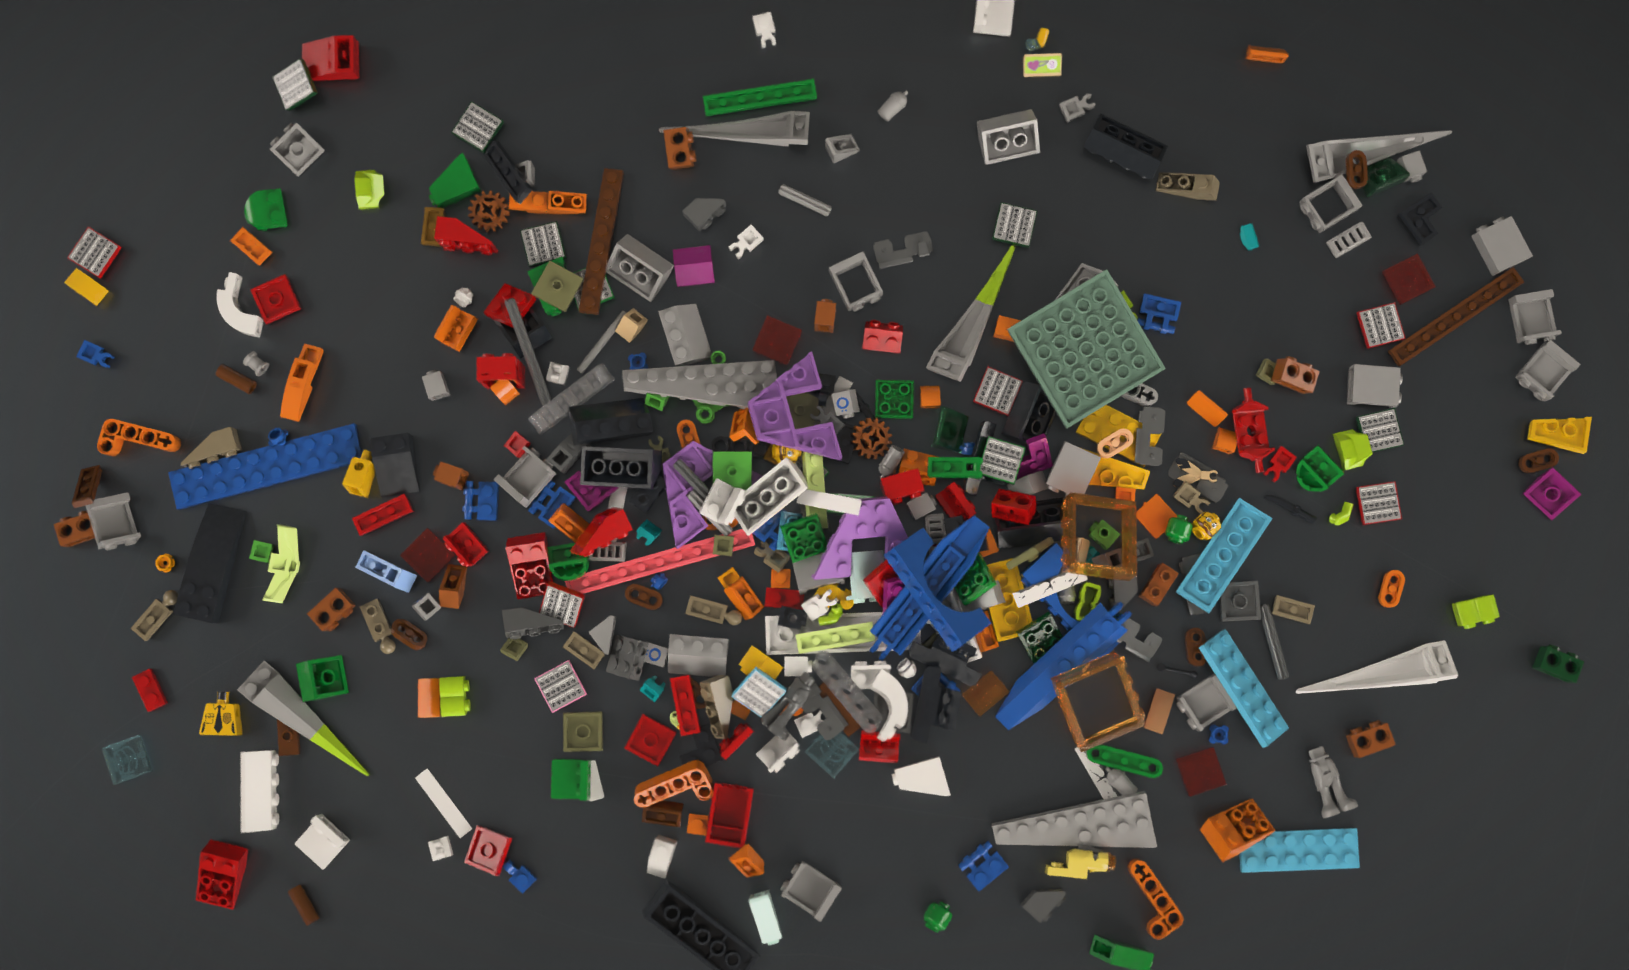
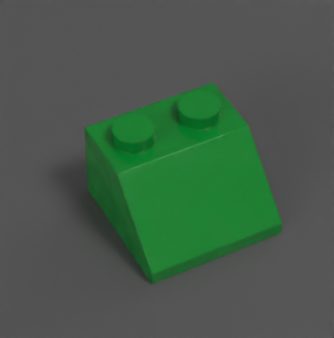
(322, 678)

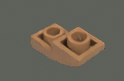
(1159, 711)

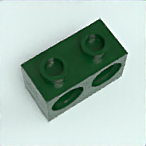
(1557, 667)

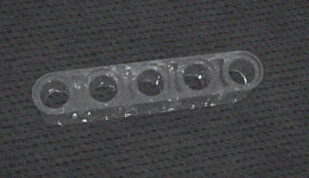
(574, 395)
(845, 682)

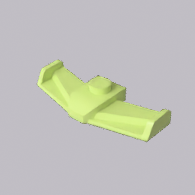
(283, 564)

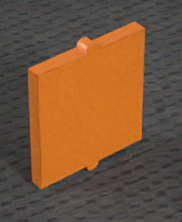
(1155, 515)

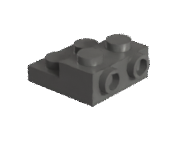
(627, 657)

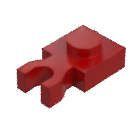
(1280, 462)

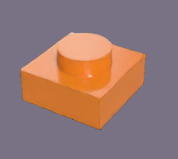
(1125, 493)
(780, 579)
(697, 824)

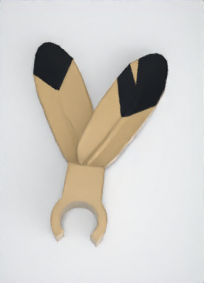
(1194, 473)

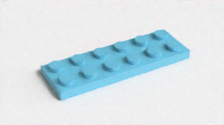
(1224, 555)
(1244, 688)
(1303, 851)

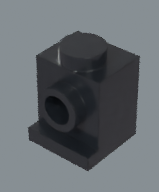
(785, 614)

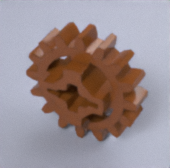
(495, 206)
(869, 445)

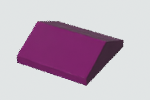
(693, 266)
(1551, 493)

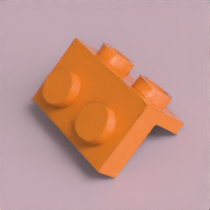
(455, 328)
(913, 460)

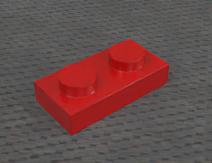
(783, 597)
(149, 690)

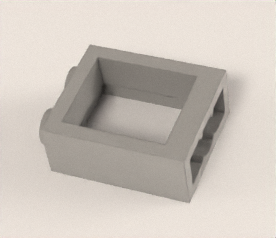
(1345, 193)
(847, 265)

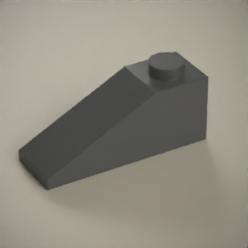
(1114, 557)

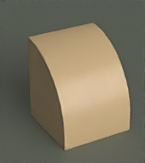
(631, 325)

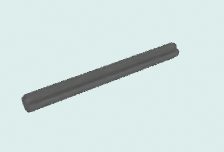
(527, 350)

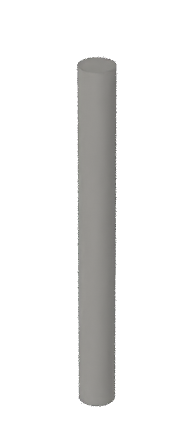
(600, 344)

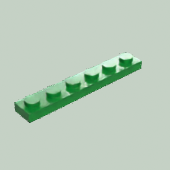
(760, 97)

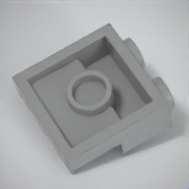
(296, 148)

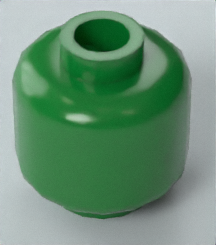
(1179, 529)
(937, 916)

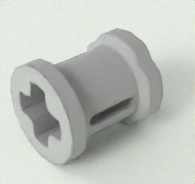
(255, 363)

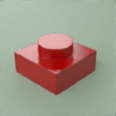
(516, 443)

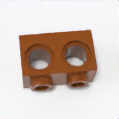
(674, 149)
(825, 316)
(1294, 378)
(451, 475)
(79, 532)
(1158, 584)
(328, 605)
(1371, 743)

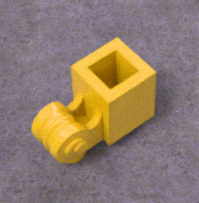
(837, 593)

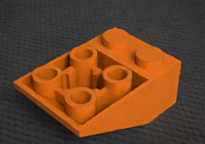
(1236, 829)

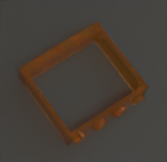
(1129, 537)
(1083, 671)

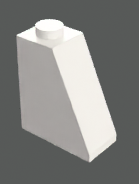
(922, 777)
(661, 856)

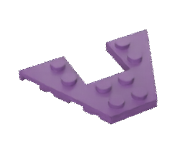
(773, 417)
(684, 516)
(875, 519)

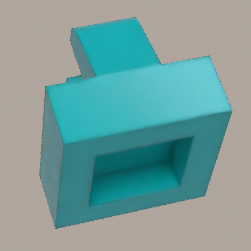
(648, 531)
(652, 689)

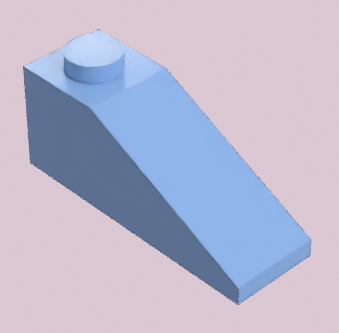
(386, 571)

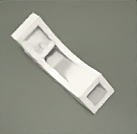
(229, 308)
(897, 703)

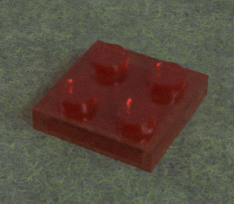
(1408, 279)
(777, 340)
(427, 555)
(1201, 771)

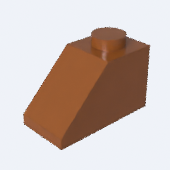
(452, 586)

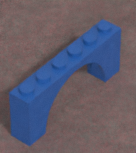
(1046, 567)
(952, 625)

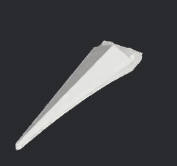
(1417, 666)

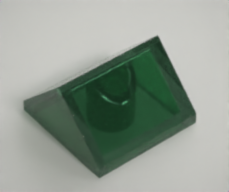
(1383, 176)
(950, 430)

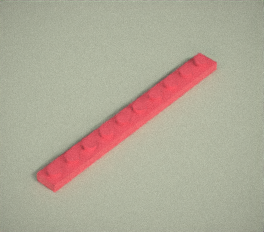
(654, 563)

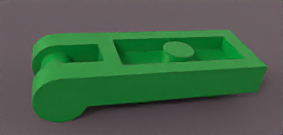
(954, 467)

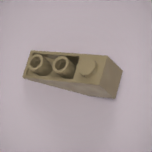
(1189, 185)
(216, 445)
(718, 701)

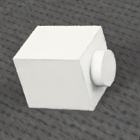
(796, 666)

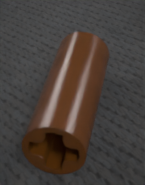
(236, 379)
(303, 905)

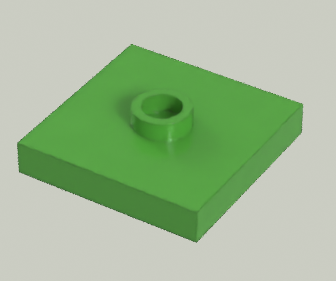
(733, 468)

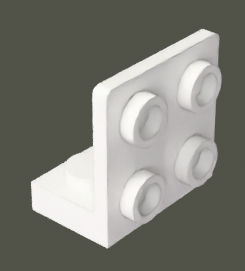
(994, 17)
(722, 502)
(864, 674)
(777, 751)
(322, 841)

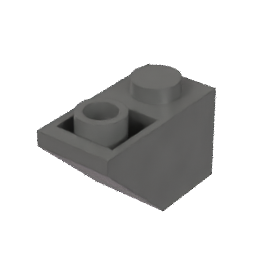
(703, 210)
(1122, 591)
(1042, 901)

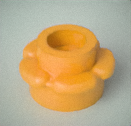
(160, 562)

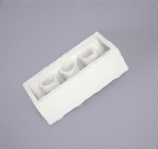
(770, 495)
(259, 790)

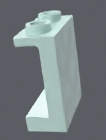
(861, 566)

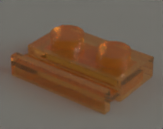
(985, 693)

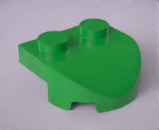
(265, 210)
(1317, 470)
(565, 564)

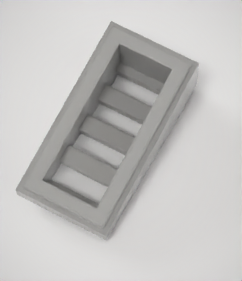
(1361, 229)
(935, 522)
(622, 553)

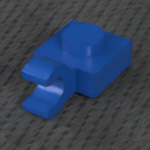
(521, 878)

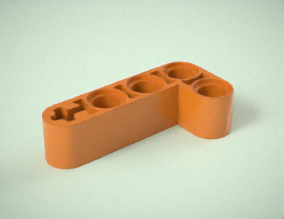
(141, 437)
(648, 793)
(1152, 895)

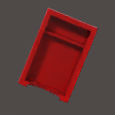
(500, 368)
(729, 814)

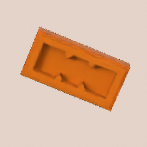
(251, 246)

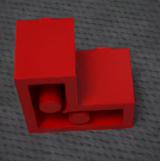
(902, 485)

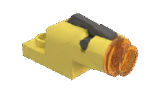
(1081, 860)

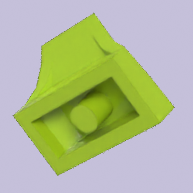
(368, 188)
(1352, 448)

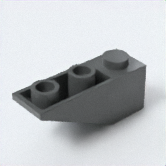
(566, 454)
(524, 622)

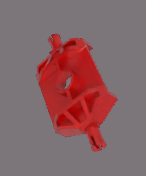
(1251, 415)

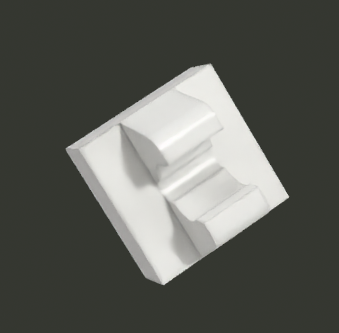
(557, 373)
(440, 848)

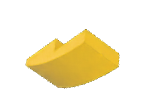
(86, 286)

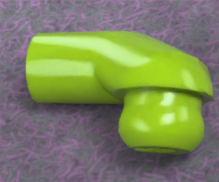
(1343, 516)
(833, 616)

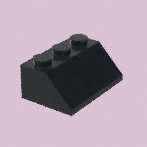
(1030, 414)

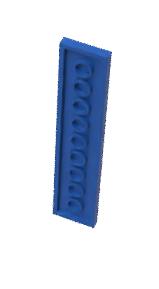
(265, 466)

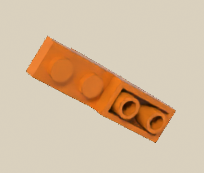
(551, 203)
(299, 382)

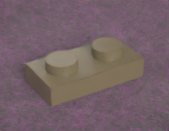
(1293, 609)
(584, 650)

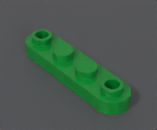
(1125, 761)

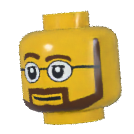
(780, 453)
(1206, 525)

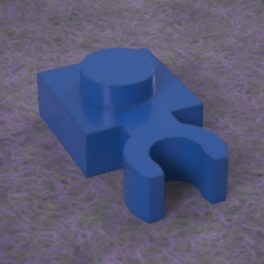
(92, 353)

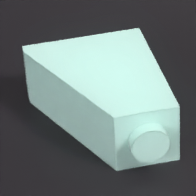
(765, 917)

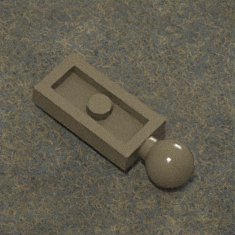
(712, 611)
(155, 615)
(378, 625)

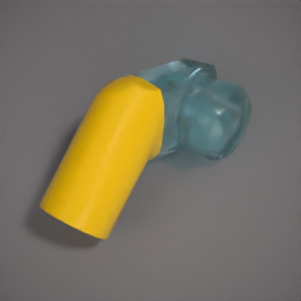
(1037, 43)

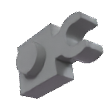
(1074, 108)

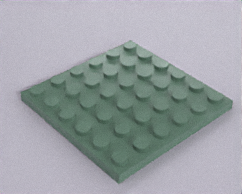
(1086, 349)

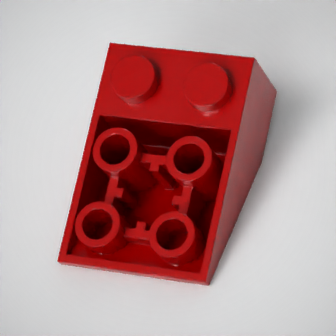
(332, 58)
(454, 234)
(602, 530)
(529, 564)
(221, 873)

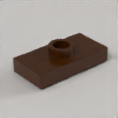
(287, 740)

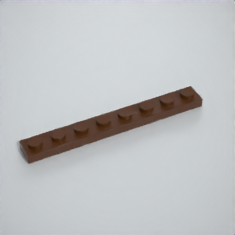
(601, 241)
(1456, 316)

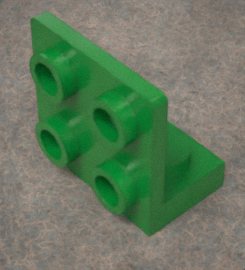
(571, 779)

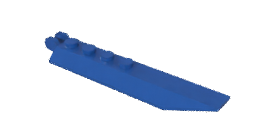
(942, 573)
(1080, 645)

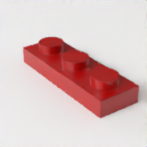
(382, 514)
(685, 705)

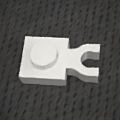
(764, 26)
(747, 240)
(818, 605)
(808, 723)

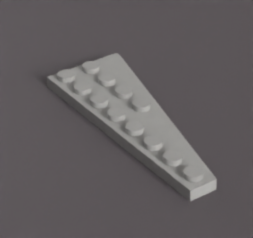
(710, 383)
(1101, 823)

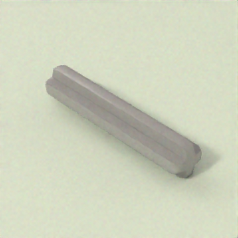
(805, 200)
(698, 501)

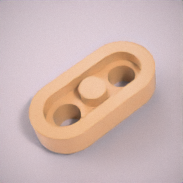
(1114, 444)

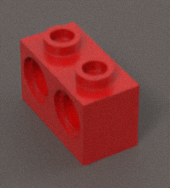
(1013, 506)

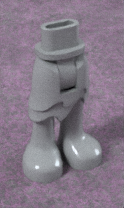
(1327, 775)

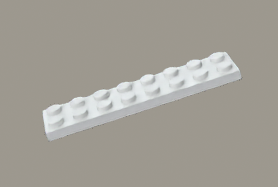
(782, 639)

